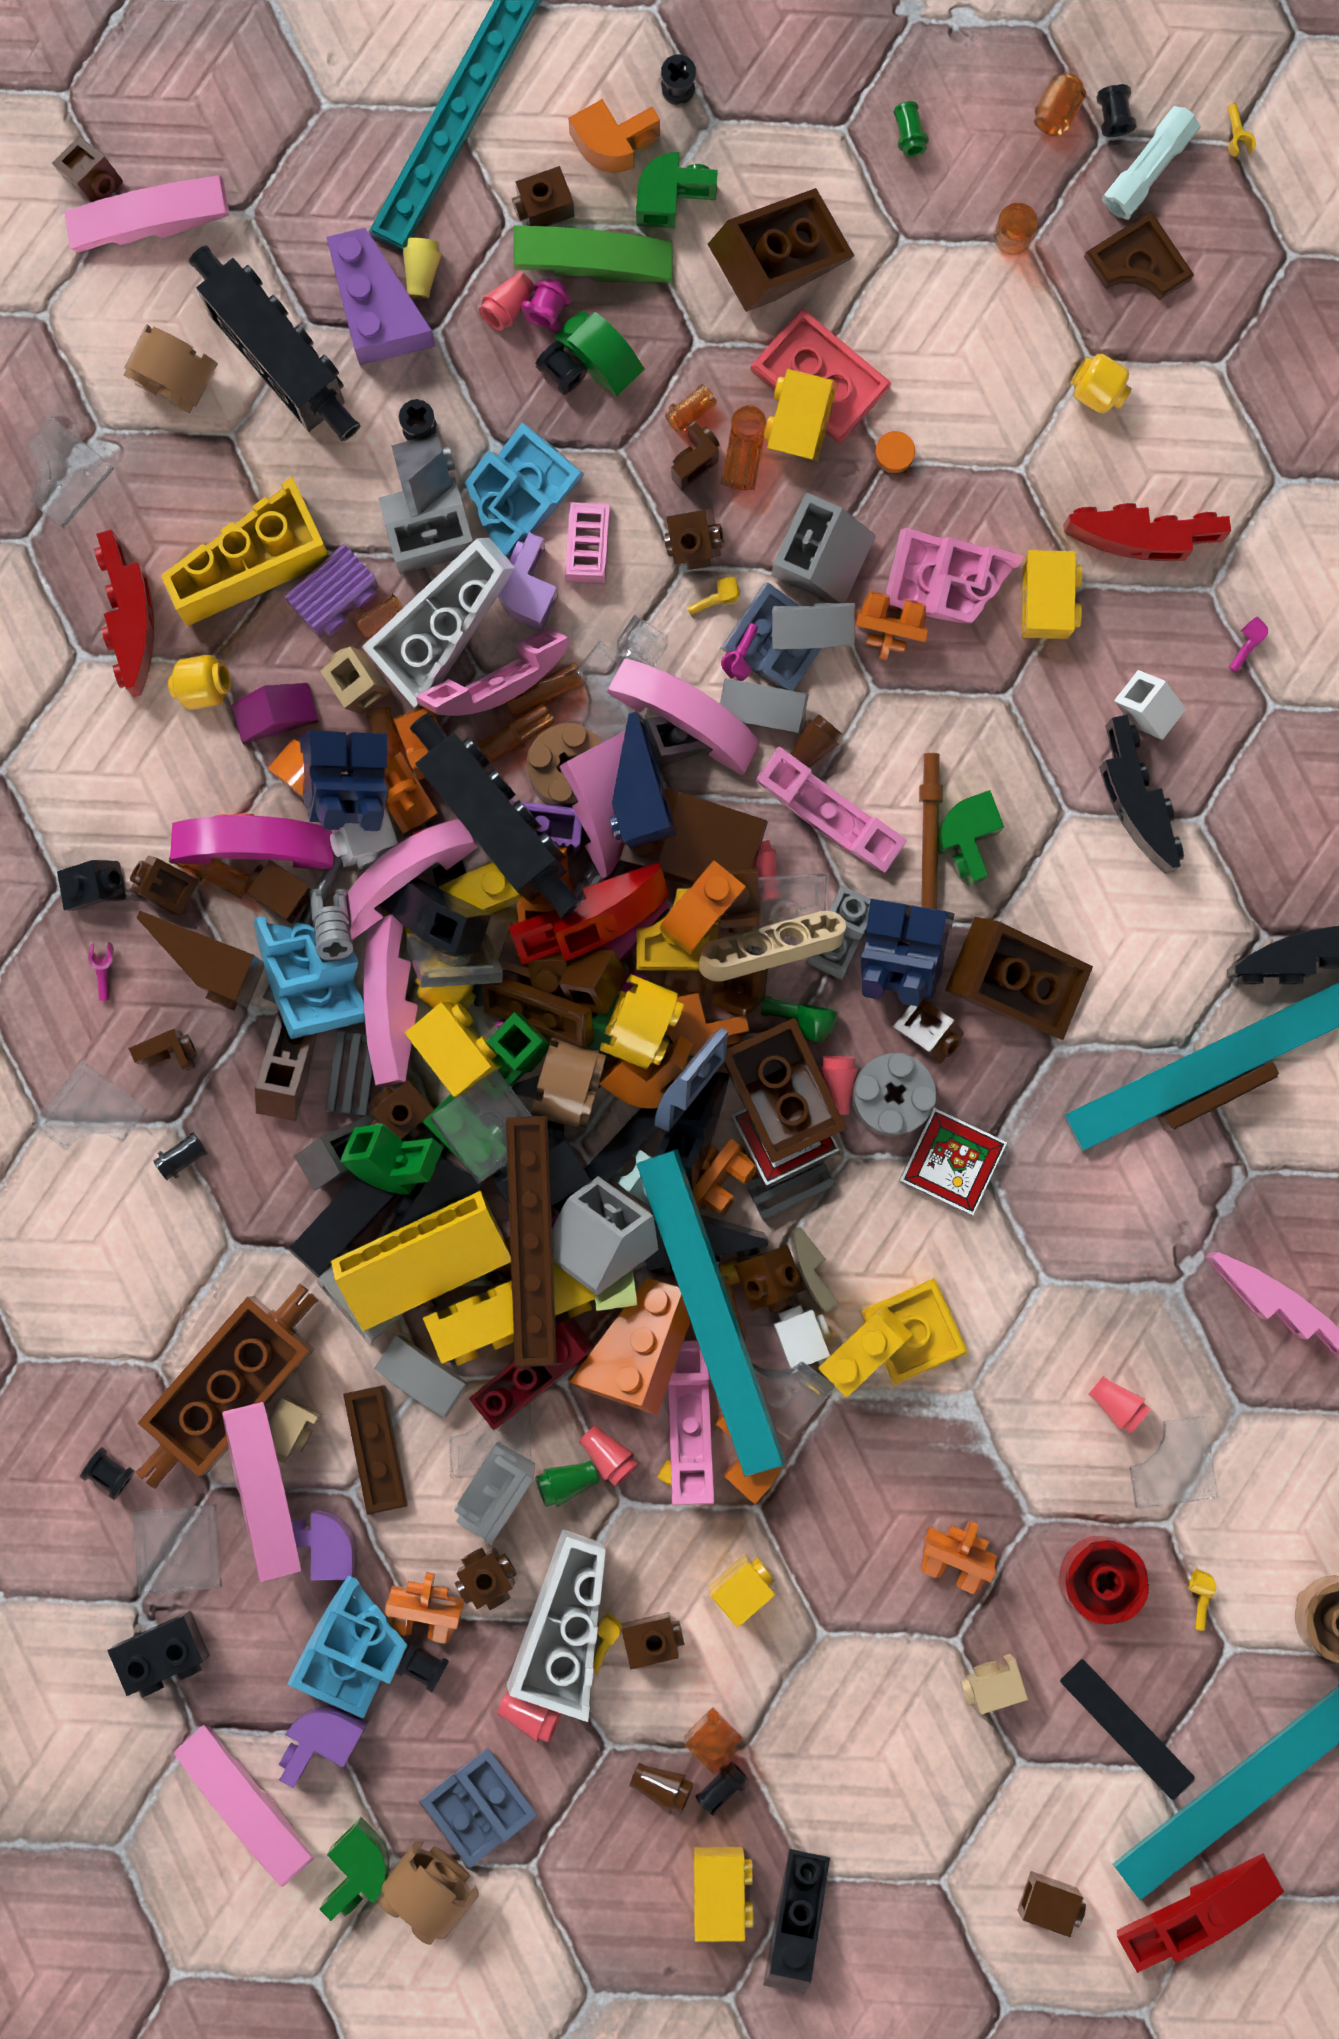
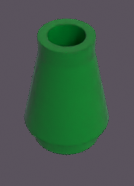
(565, 1482)

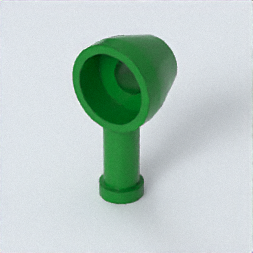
(813, 1021)

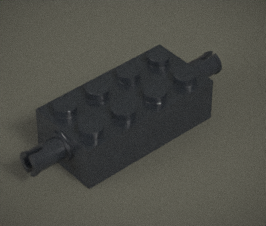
(271, 343)
(486, 810)

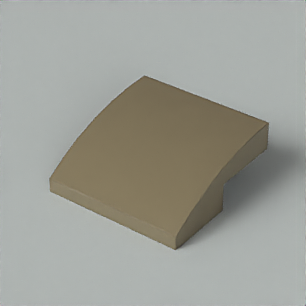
(807, 1259)

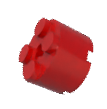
(1124, 1568)

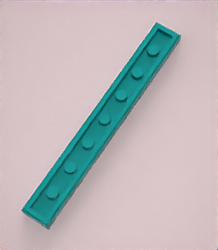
(452, 121)
(1205, 1068)
(711, 1313)
(1232, 1797)

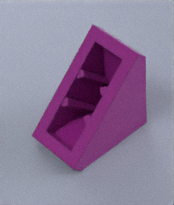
(274, 711)

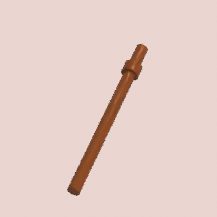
(930, 795)

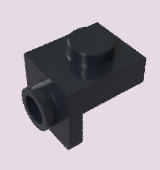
(91, 884)

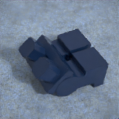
(347, 797)
(898, 966)

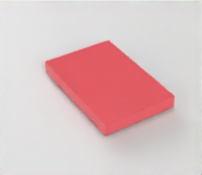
(815, 350)

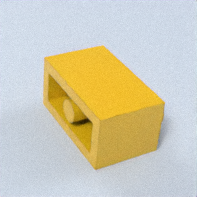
(800, 414)
(1049, 594)
(453, 1047)
(865, 1351)
(743, 1589)
(720, 1894)

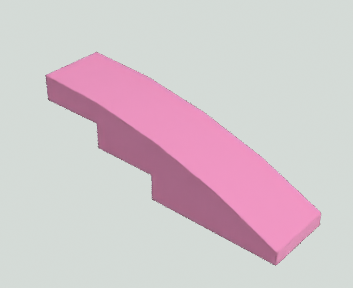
(147, 212)
(385, 1004)
(1269, 1296)
(261, 1491)
(243, 1805)

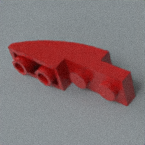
(1130, 534)
(132, 625)
(605, 914)
(1204, 1916)

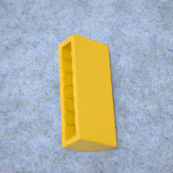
(421, 1261)

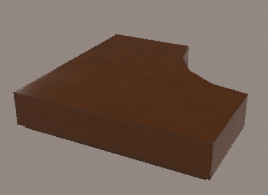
(1142, 257)

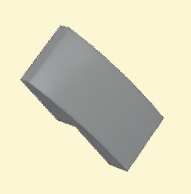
(813, 626)
(765, 705)
(854, 910)
(421, 1376)

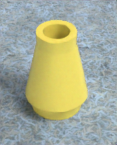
(421, 264)

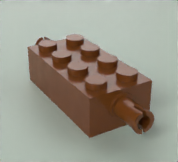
(236, 1368)

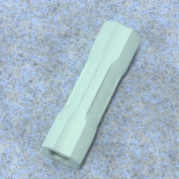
(1168, 141)

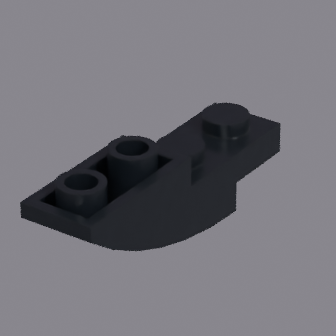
(1142, 813)
(1290, 958)

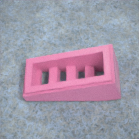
(587, 573)

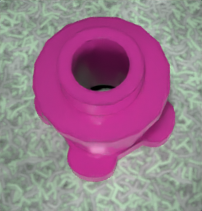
(546, 304)

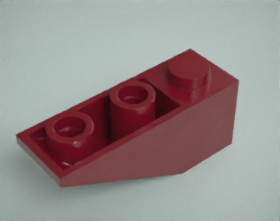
(520, 1386)

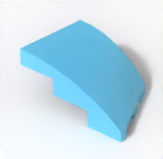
(520, 487)
(308, 990)
(349, 1652)

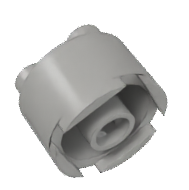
(916, 1098)

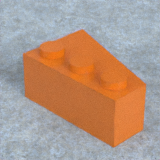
(638, 1350)

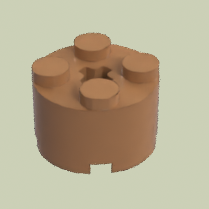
(170, 368)
(546, 755)
(566, 1083)
(1317, 1616)
(428, 1892)

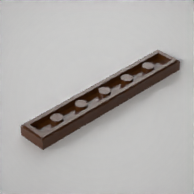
(531, 1241)

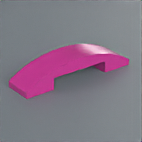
(251, 838)

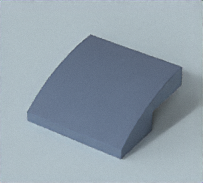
(777, 666)
(691, 1080)
(477, 1808)

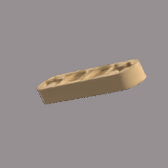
(823, 926)

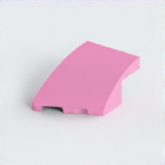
(947, 575)
(593, 783)

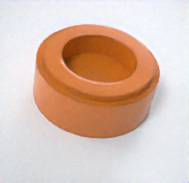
(895, 452)

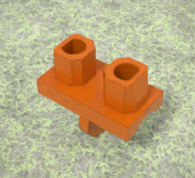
(874, 617)
(406, 797)
(729, 1161)
(961, 1550)
(426, 1605)

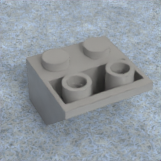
(430, 537)
(823, 550)
(602, 1235)

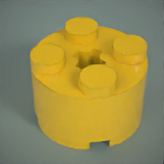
(641, 1022)

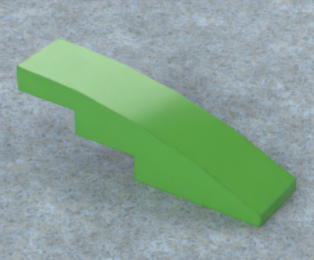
(593, 253)

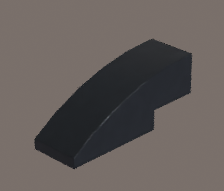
(696, 1127)
(340, 1224)

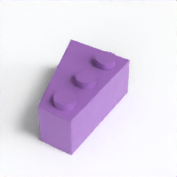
(375, 303)

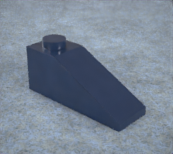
(639, 794)

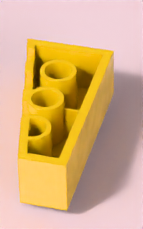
(248, 558)
(489, 1318)

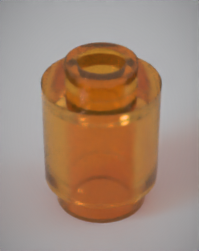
(1059, 104)
(1015, 228)

